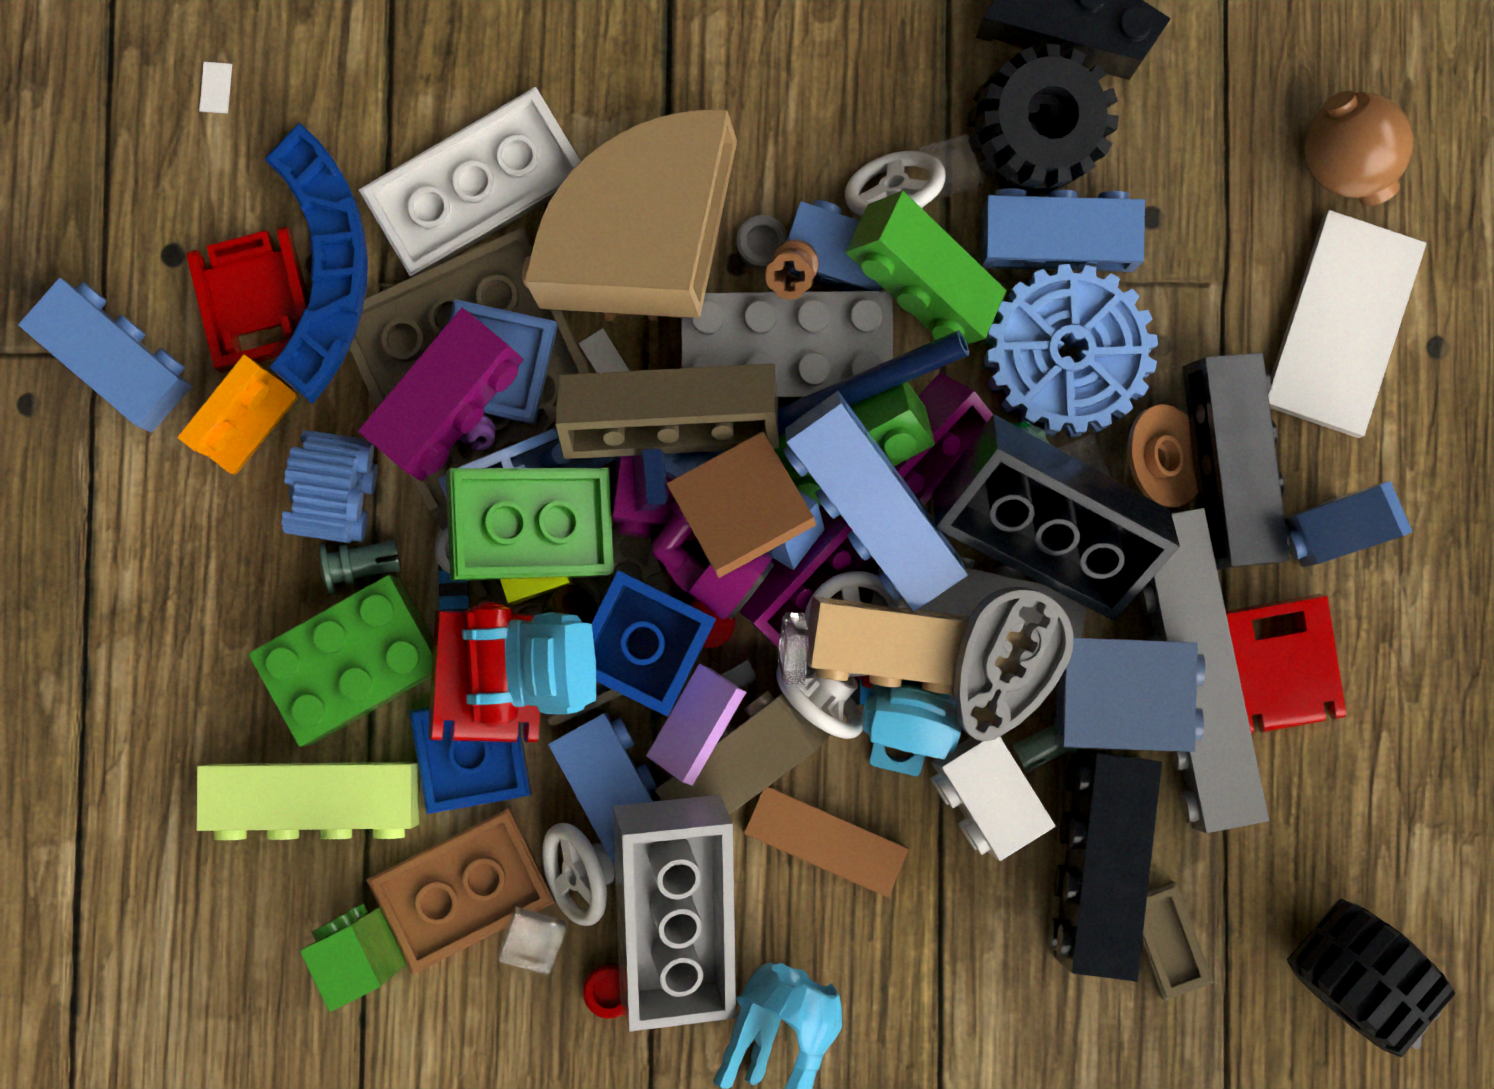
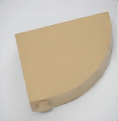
(637, 221)

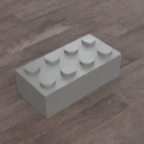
(808, 338)
(675, 912)

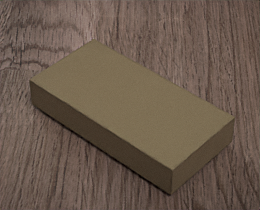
(1172, 944)

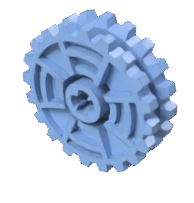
(1082, 314)

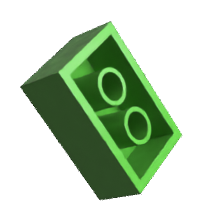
(347, 660)

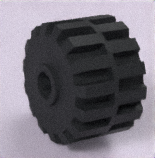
(1064, 101)
(1371, 976)

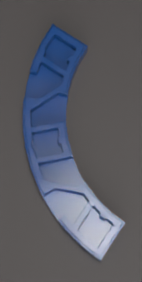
(337, 263)

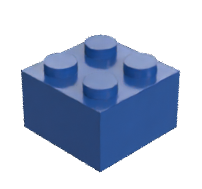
(647, 642)

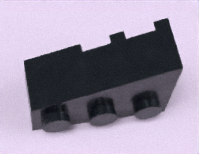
(1107, 31)

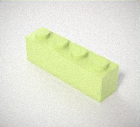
(308, 798)

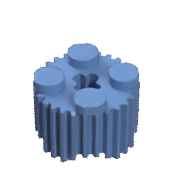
(329, 487)

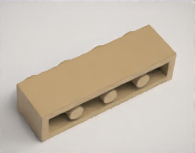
(891, 644)

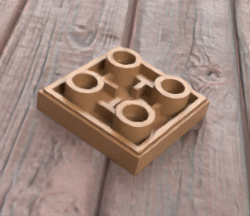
(741, 504)

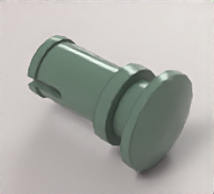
(356, 563)
(1041, 748)

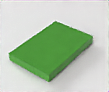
(529, 523)

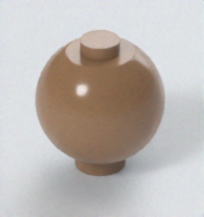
(1359, 146)

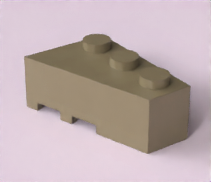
(751, 754)

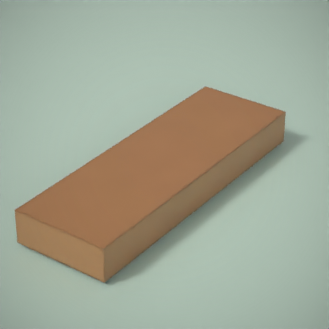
(826, 841)

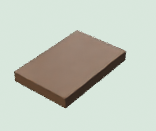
(460, 890)

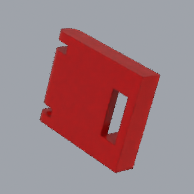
(248, 293)
(1288, 673)
(451, 685)

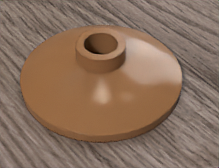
(1163, 456)

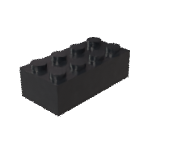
(1054, 518)
(1105, 864)

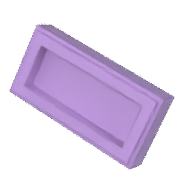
(696, 724)

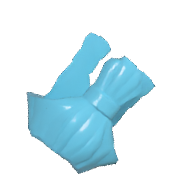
(788, 995)

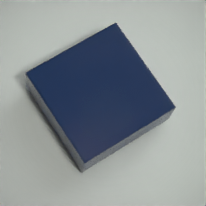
(649, 480)

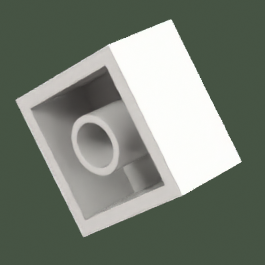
(992, 795)

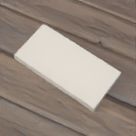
(472, 183)
(1344, 323)

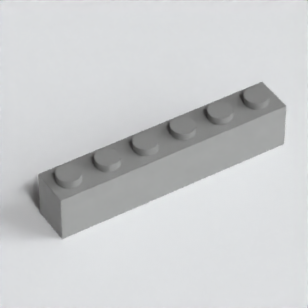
(1189, 607)

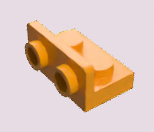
(238, 415)

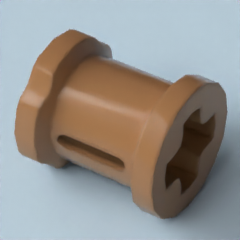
(779, 277)

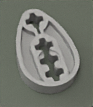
(1039, 667)

